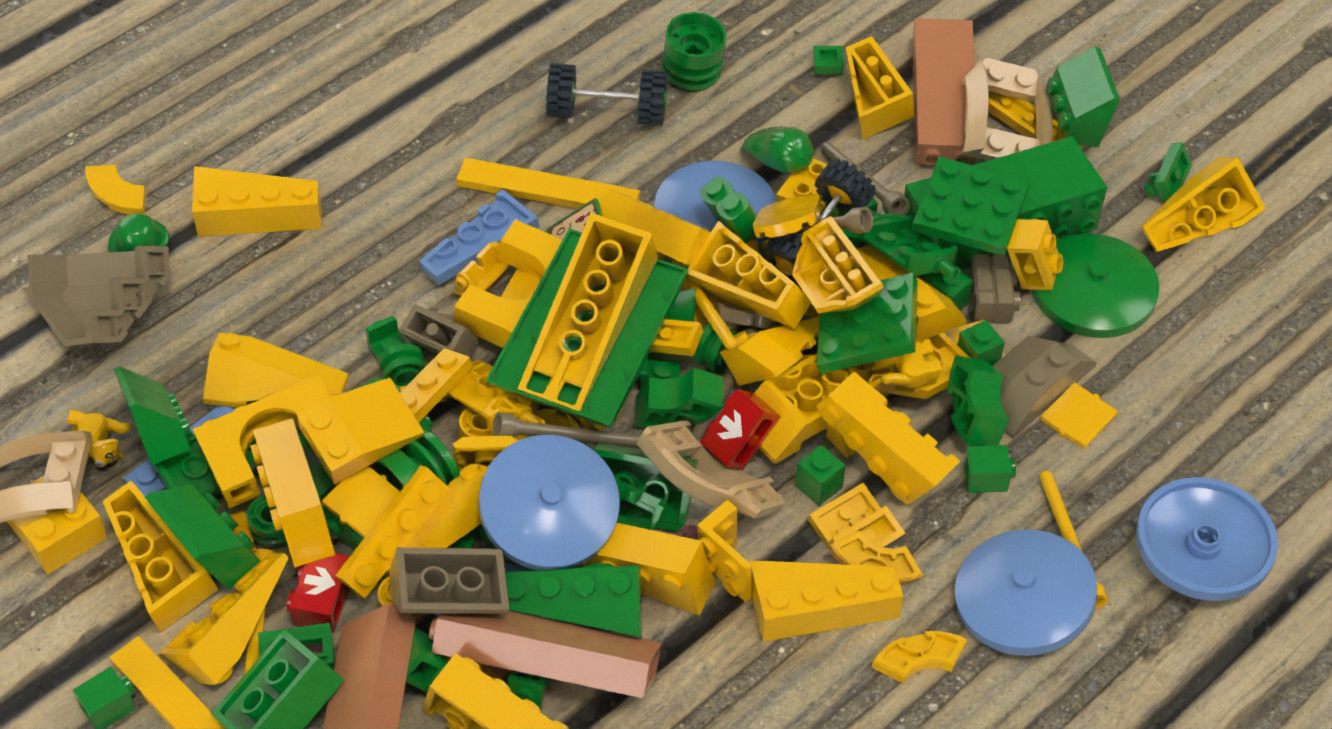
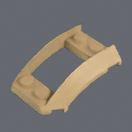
(1008, 80)
(61, 479)
(712, 480)

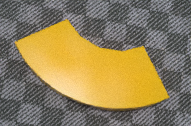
(114, 191)
(860, 551)
(920, 652)

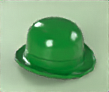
(137, 231)

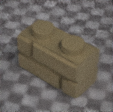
(993, 289)
(436, 332)

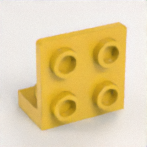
(719, 540)

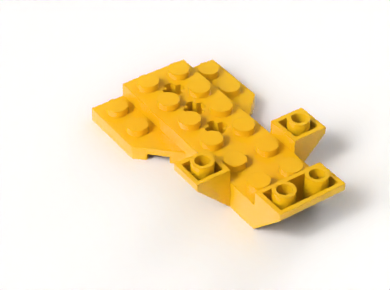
(803, 387)

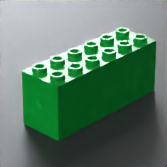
(1060, 190)

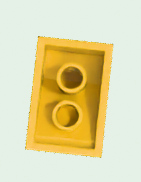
(358, 428)
(60, 535)

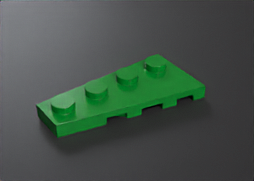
(581, 596)

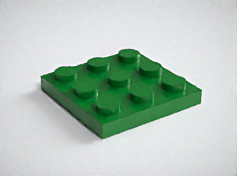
(971, 206)
(872, 331)

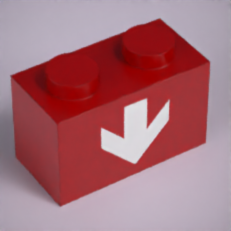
(740, 429)
(319, 593)

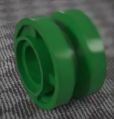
(709, 350)
(401, 363)
(260, 526)

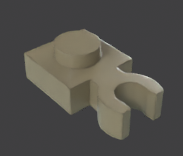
(736, 315)

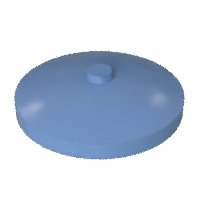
(681, 194)
(549, 502)
(1206, 539)
(1026, 592)

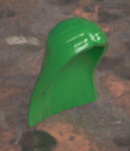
(781, 148)

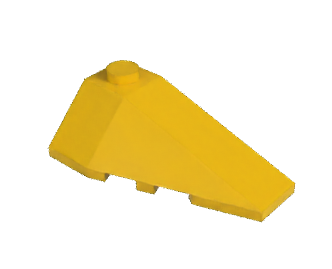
(1207, 203)
(934, 309)
(770, 351)
(250, 369)
(454, 514)
(216, 643)

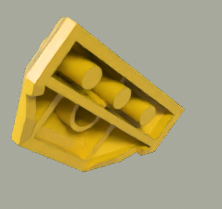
(833, 270)

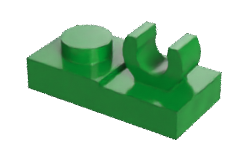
(1172, 173)

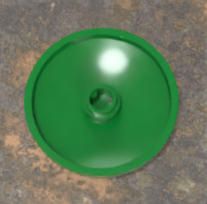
(1102, 289)

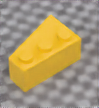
(877, 88)

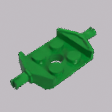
(910, 250)

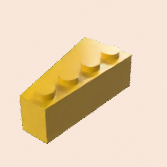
(744, 278)
(885, 439)
(162, 567)

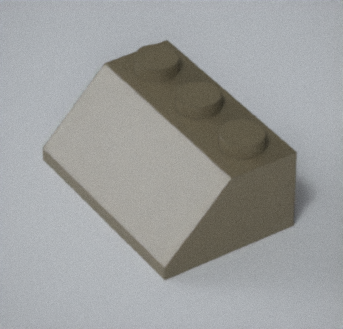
(449, 581)

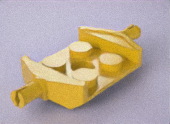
(489, 400)

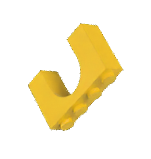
(494, 316)
(227, 438)

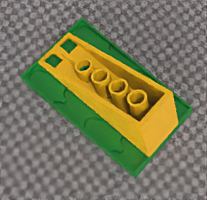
(590, 322)

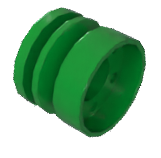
(694, 51)
(424, 451)

